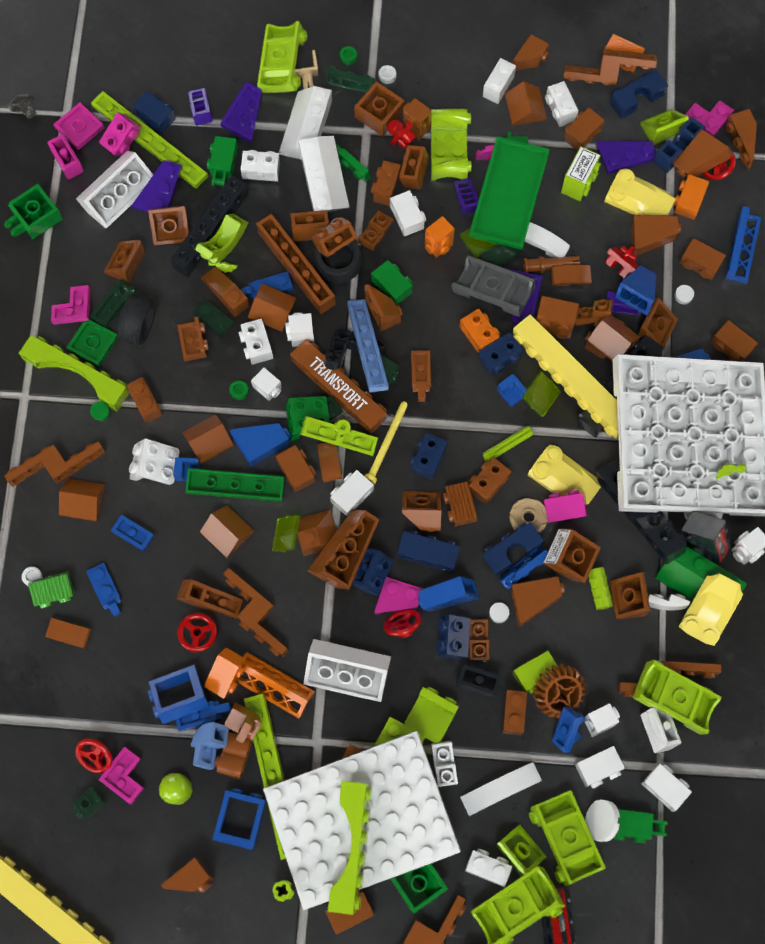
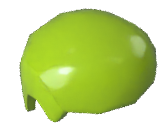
(175, 788)

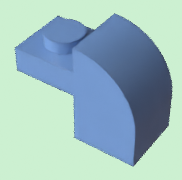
(206, 742)

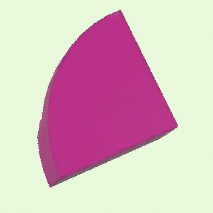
(484, 154)

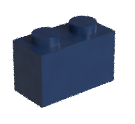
(154, 112)

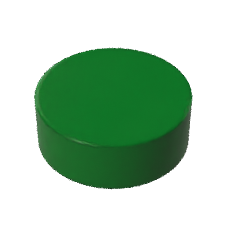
(348, 55)
(239, 390)
(99, 411)

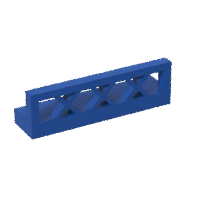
(739, 246)

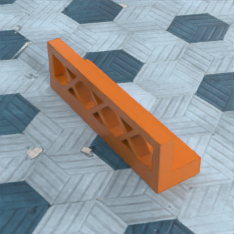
(275, 681)

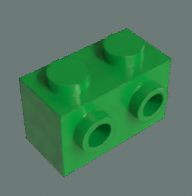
(392, 282)

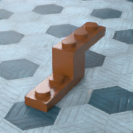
(610, 66)
(54, 463)
(255, 613)
(684, 668)
(423, 935)

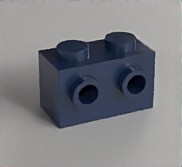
(500, 354)
(429, 456)
(372, 571)
(453, 637)

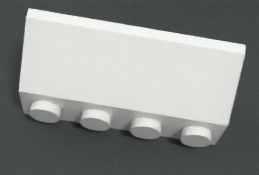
(306, 119)
(323, 173)
(115, 189)
(346, 670)

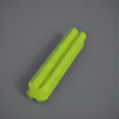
(508, 443)

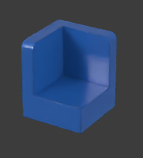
(511, 390)
(181, 467)

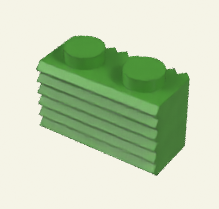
(51, 589)

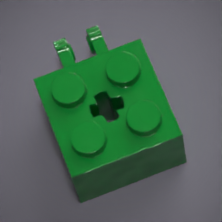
(33, 212)

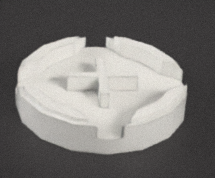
(602, 820)

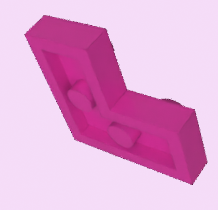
(712, 121)
(76, 310)
(118, 777)

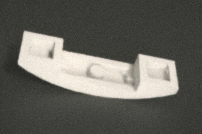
(547, 241)
(500, 788)

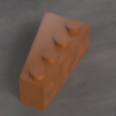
(345, 550)

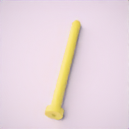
(386, 443)

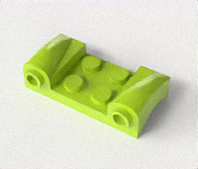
(279, 58)
(449, 143)
(676, 696)
(568, 838)
(518, 906)

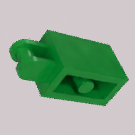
(222, 159)
(638, 826)

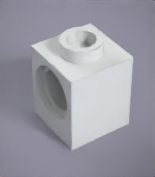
(266, 384)

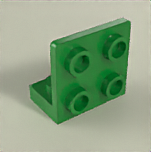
(304, 406)

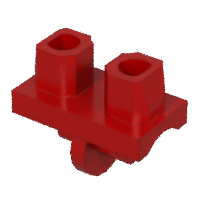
(401, 135)
(625, 258)

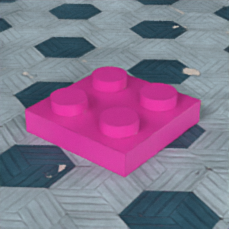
(78, 126)

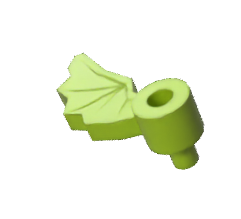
(224, 266)
(729, 469)

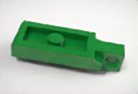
(350, 162)

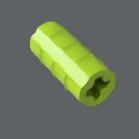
(600, 588)
(277, 893)

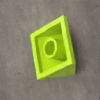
(663, 125)
(521, 851)

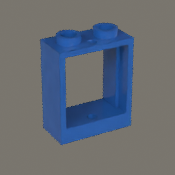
(183, 707)
(236, 841)

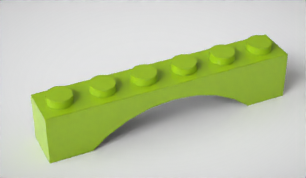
(43, 355)
(354, 801)

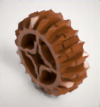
(548, 692)

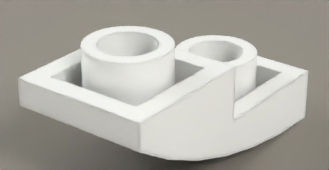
(674, 602)
(444, 763)

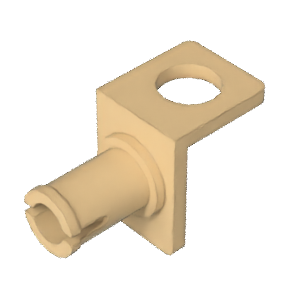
(307, 73)

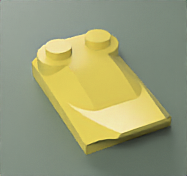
(638, 196)
(562, 474)
(711, 608)

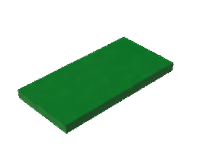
(509, 193)

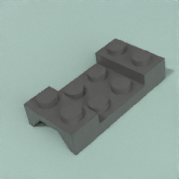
(494, 285)

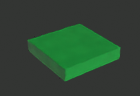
(92, 342)

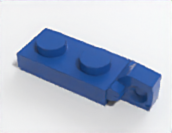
(280, 282)
(523, 567)
(105, 588)
(207, 715)

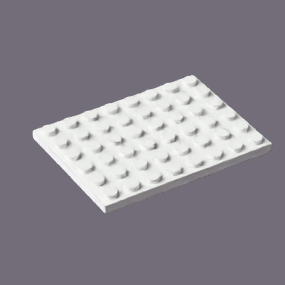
(404, 827)

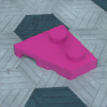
(397, 597)

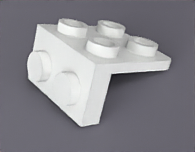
(153, 461)

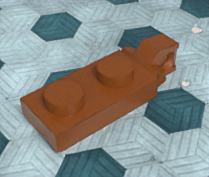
(421, 373)

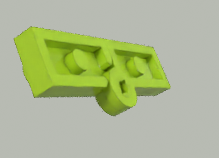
(339, 435)

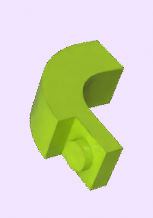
(224, 240)

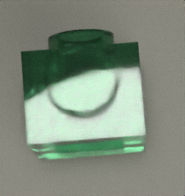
(391, 370)
(95, 803)

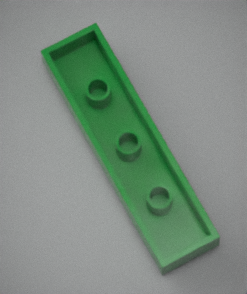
(235, 485)

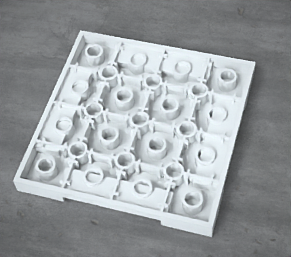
(682, 426)

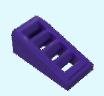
(204, 115)
(470, 207)
(619, 306)

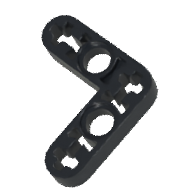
(345, 340)

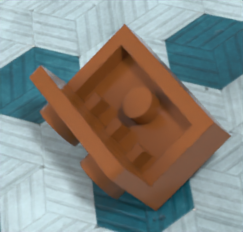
(192, 340)

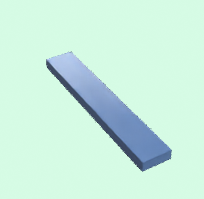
(367, 345)

